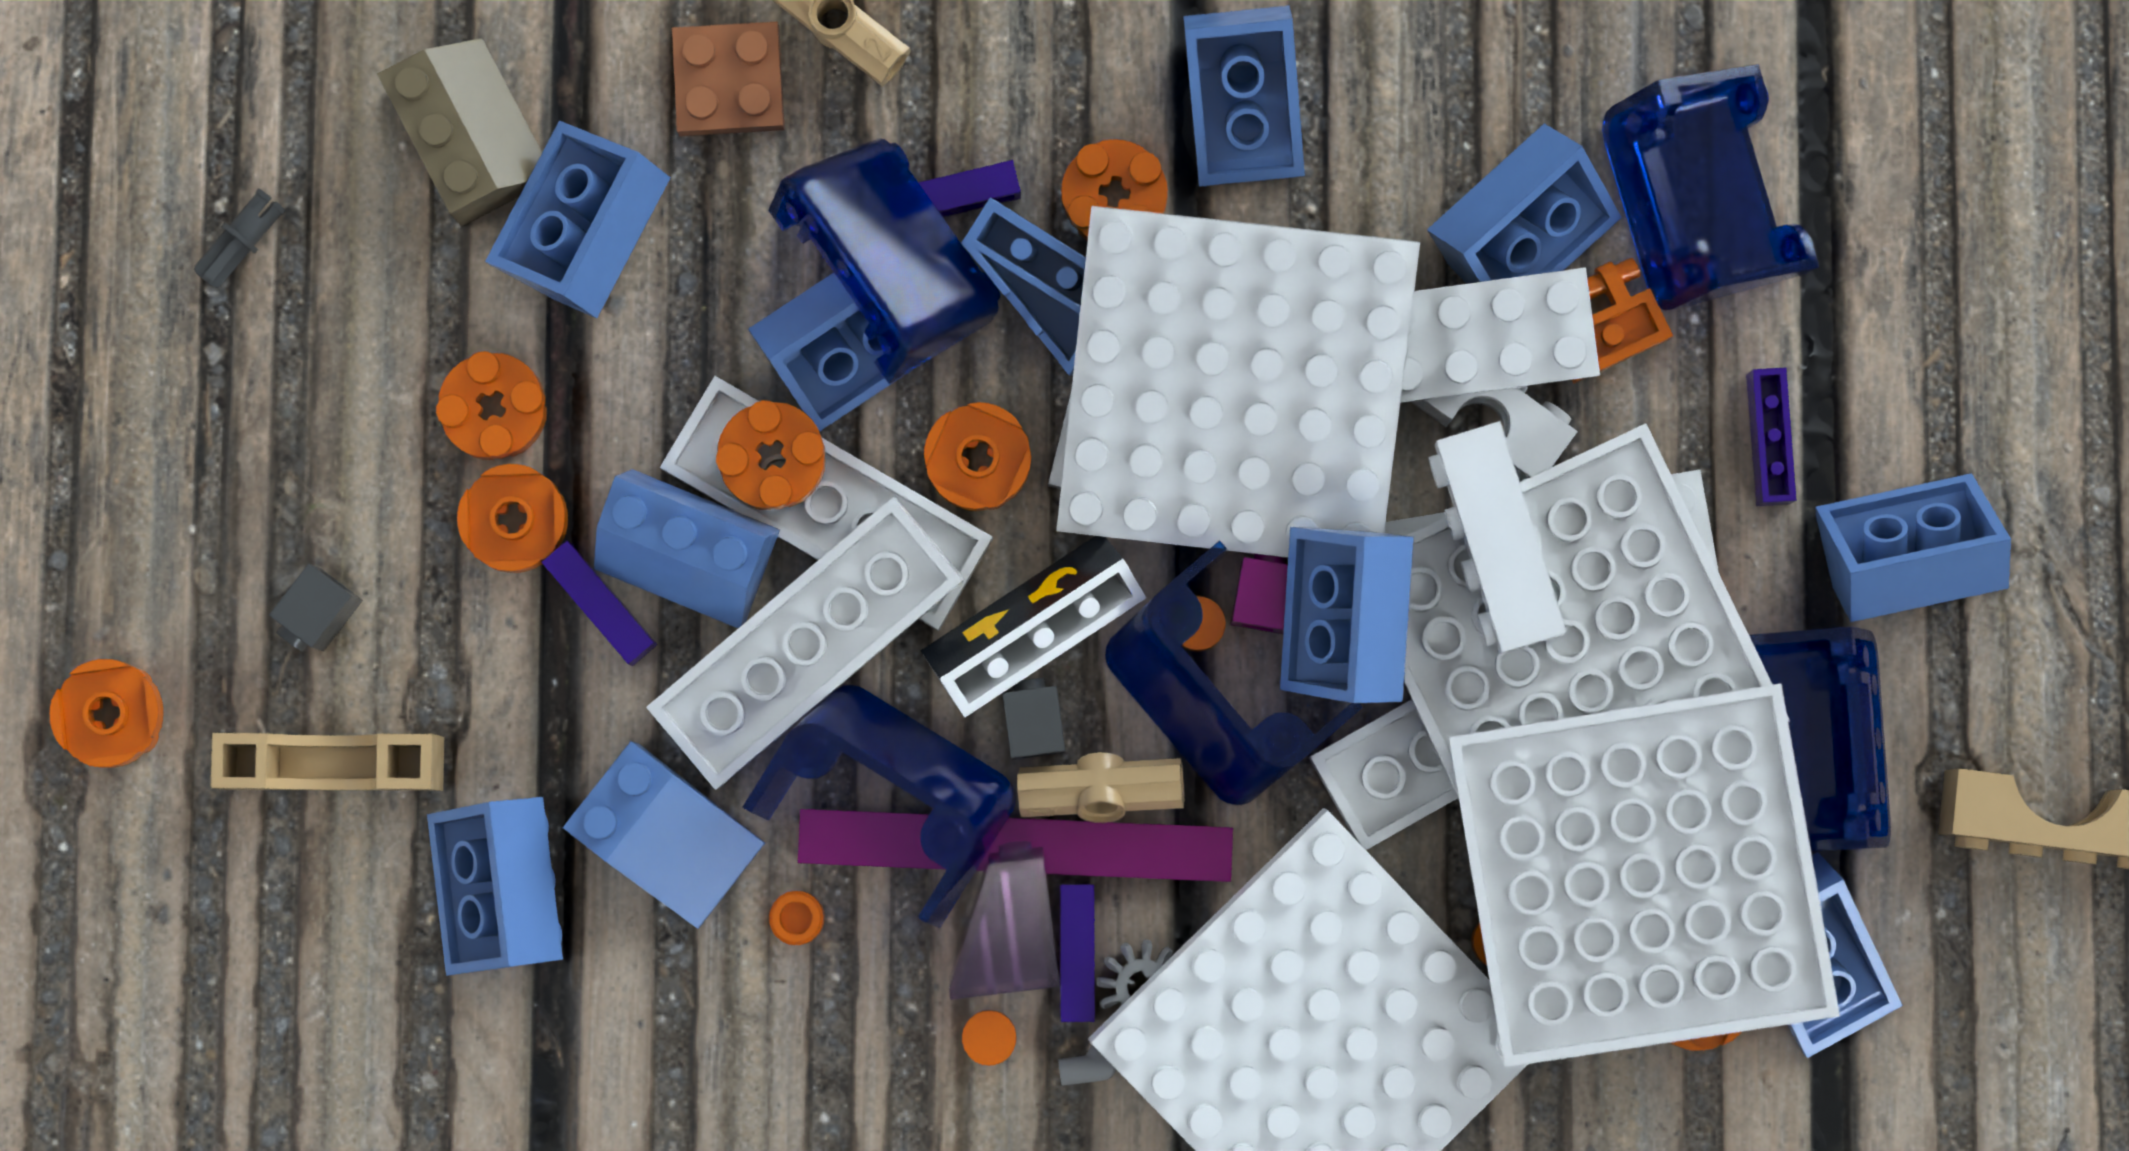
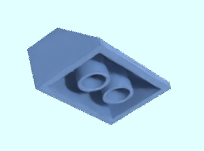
(1527, 213)
(578, 218)
(822, 351)
(682, 547)
(1914, 547)
(1346, 614)
(495, 885)

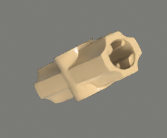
(858, 39)
(1100, 787)

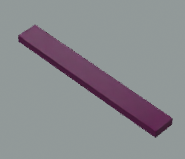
(1068, 845)

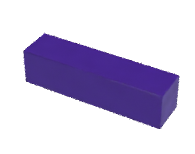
(973, 188)
(1771, 436)
(599, 603)
(1077, 953)

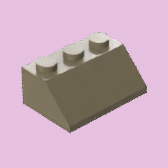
(464, 126)

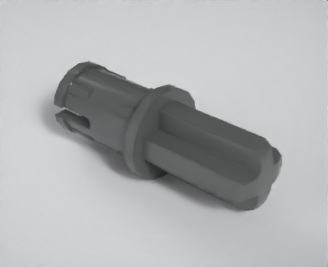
(238, 239)

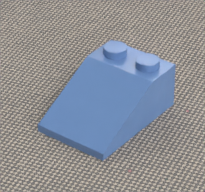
(1244, 95)
(664, 834)
(1857, 970)

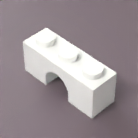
(1532, 430)

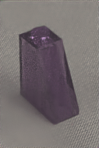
(1009, 928)

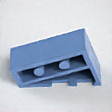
(1033, 273)

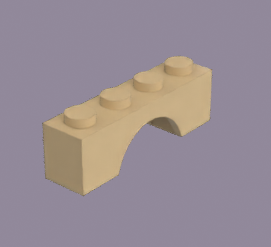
(327, 762)
(1990, 808)

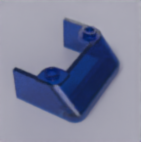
(1189, 708)
(965, 793)

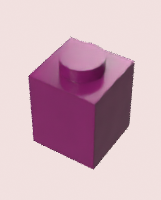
(1261, 594)

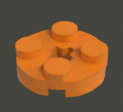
(1107, 162)
(486, 375)
(766, 424)
(964, 429)
(491, 497)
(83, 693)

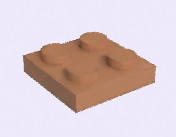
(728, 78)

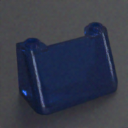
(1698, 188)
(888, 252)
(1835, 731)

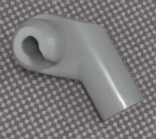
(1085, 1068)

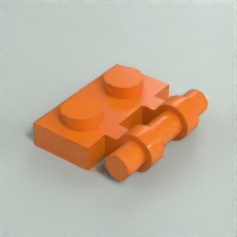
(1631, 322)

